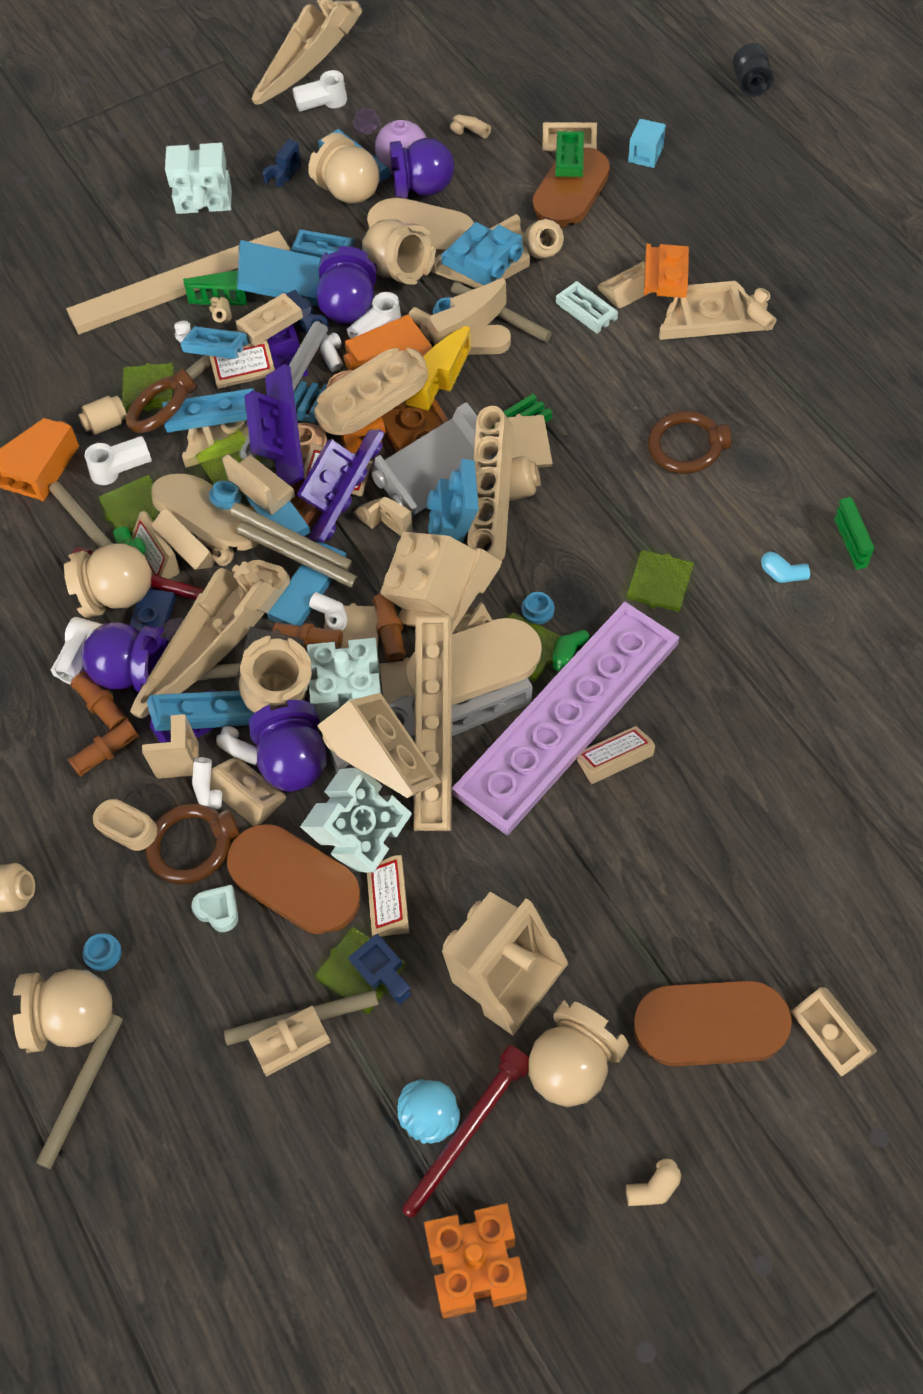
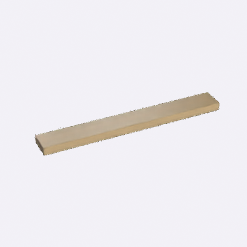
(158, 288)

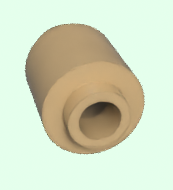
(102, 414)

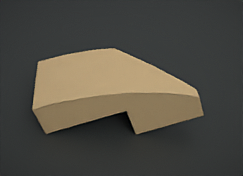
(387, 511)

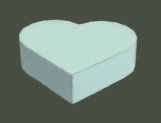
(217, 907)

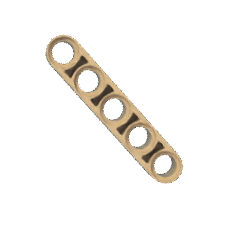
(488, 471)

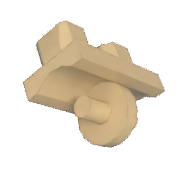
(289, 1040)

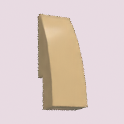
(469, 309)

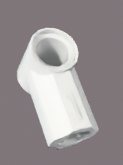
(327, 91)
(384, 310)
(106, 461)
(69, 660)

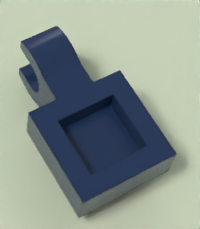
(287, 163)
(307, 312)
(378, 965)

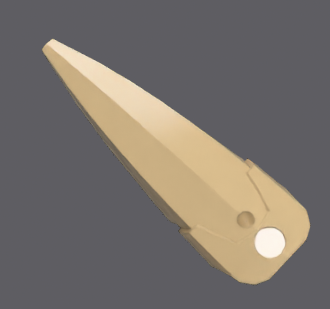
(307, 45)
(214, 627)

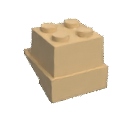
(436, 576)
(504, 959)

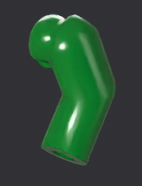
(123, 536)
(566, 646)

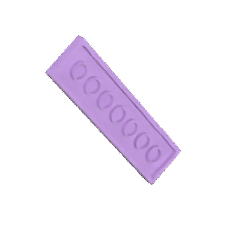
(564, 718)

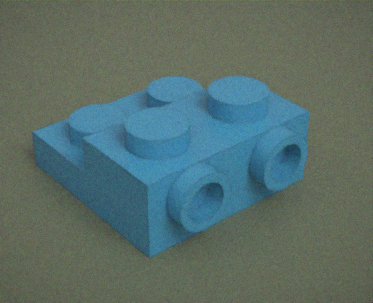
(483, 253)
(454, 503)

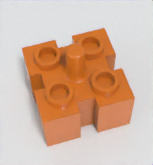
(475, 1261)

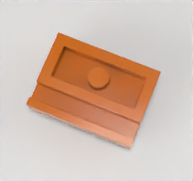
(666, 270)

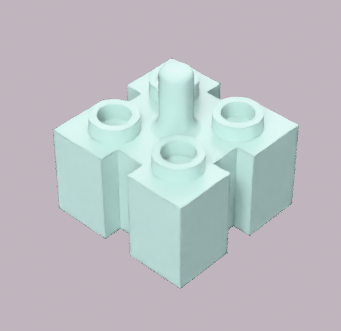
(198, 178)
(342, 674)
(356, 820)

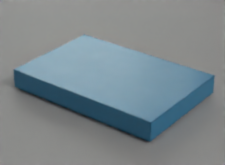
(276, 271)

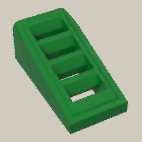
(224, 281)

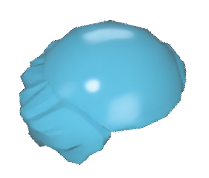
(428, 1110)

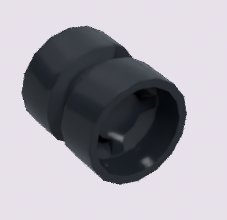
(753, 69)

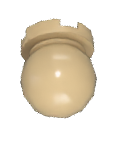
(344, 169)
(399, 250)
(109, 577)
(274, 666)
(65, 1009)
(572, 1059)

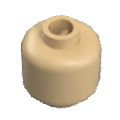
(551, 235)
(524, 478)
(16, 887)

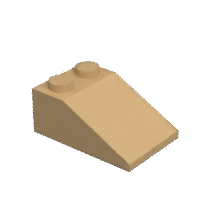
(377, 743)

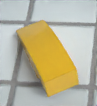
(443, 366)

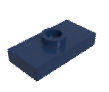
(153, 609)

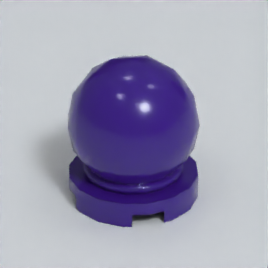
(421, 167)
(345, 284)
(121, 655)
(289, 746)

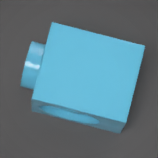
(646, 143)

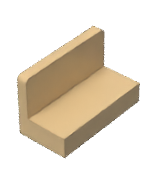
(269, 319)
(258, 483)
(177, 756)

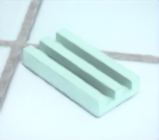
(582, 308)

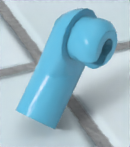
(781, 570)

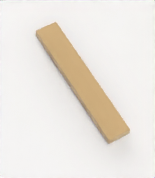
(434, 718)

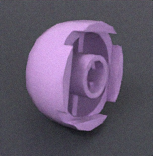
(396, 131)

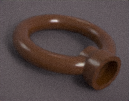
(182, 385)
(718, 436)
(223, 827)

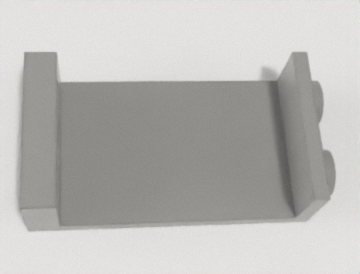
(419, 466)

